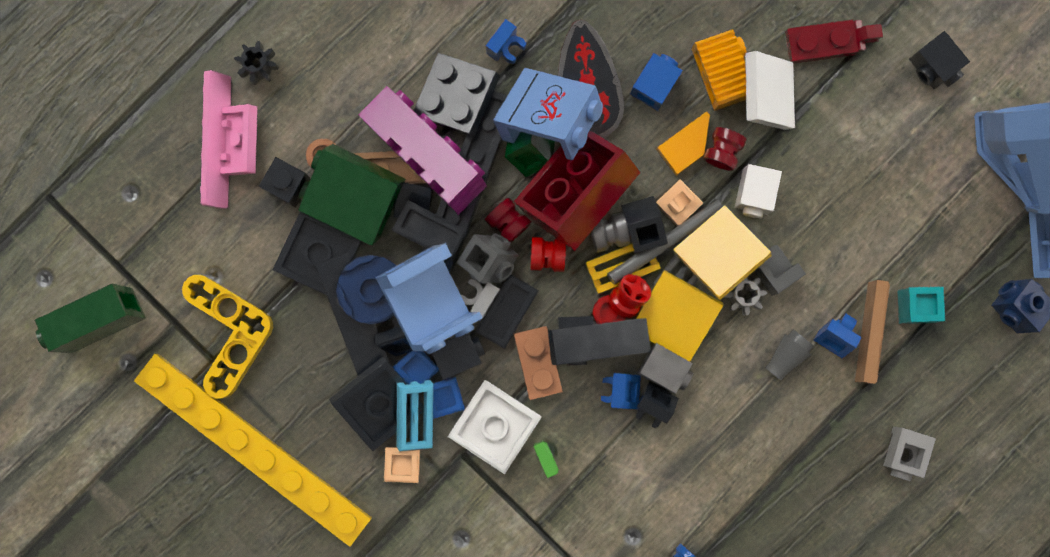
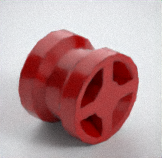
(629, 295)

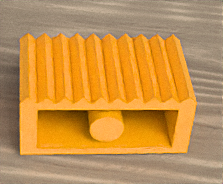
(722, 68)

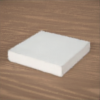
(769, 90)
(494, 426)

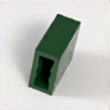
(350, 193)
(89, 319)

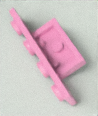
(227, 140)

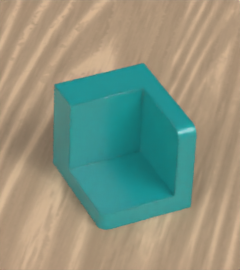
(921, 305)

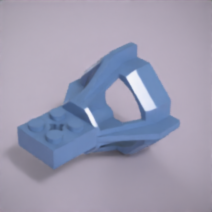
(999, 140)

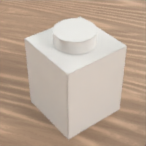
(757, 191)

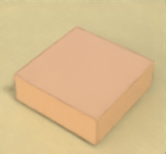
(401, 465)

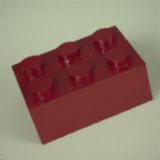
(575, 194)

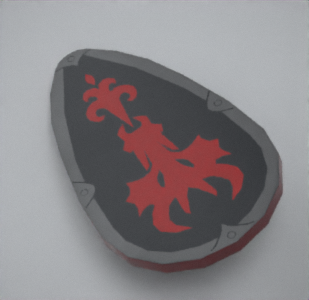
(588, 61)

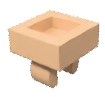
(679, 203)

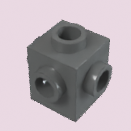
(488, 258)

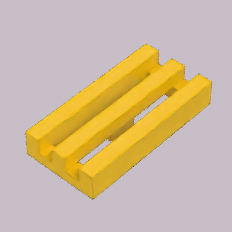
(595, 276)

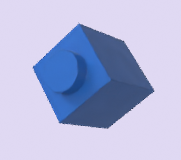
(656, 80)

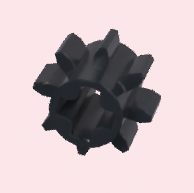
(249, 55)

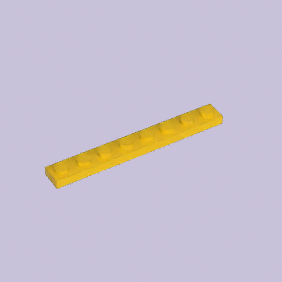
(253, 449)

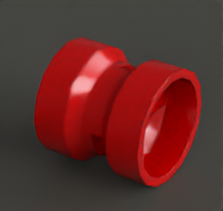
(547, 254)

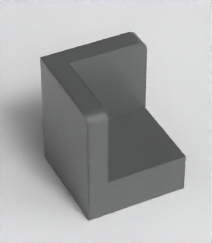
(778, 272)

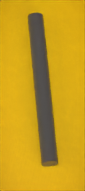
(673, 237)

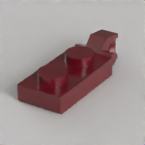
(830, 40)

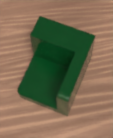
(529, 153)

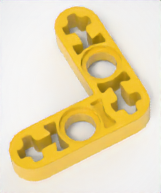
(241, 334)

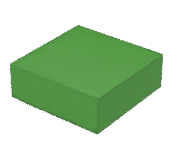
(546, 458)

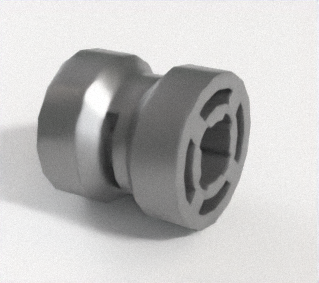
(610, 232)

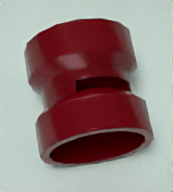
(726, 145)
(508, 220)

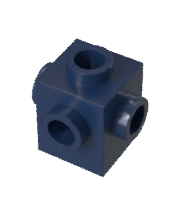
(1023, 306)

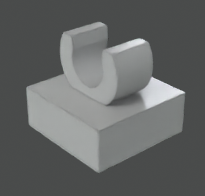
(483, 298)

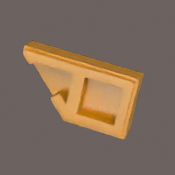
(686, 145)

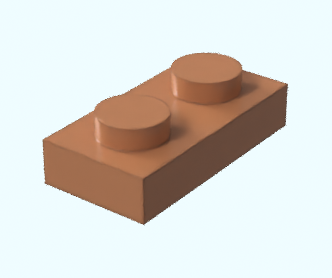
(535, 358)

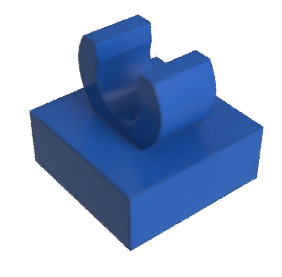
(502, 40)
(838, 336)
(624, 391)

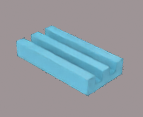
(414, 389)

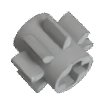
(739, 302)

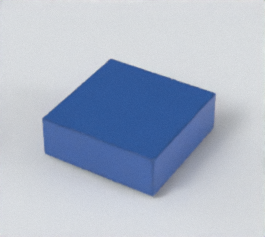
(416, 367)
(446, 398)

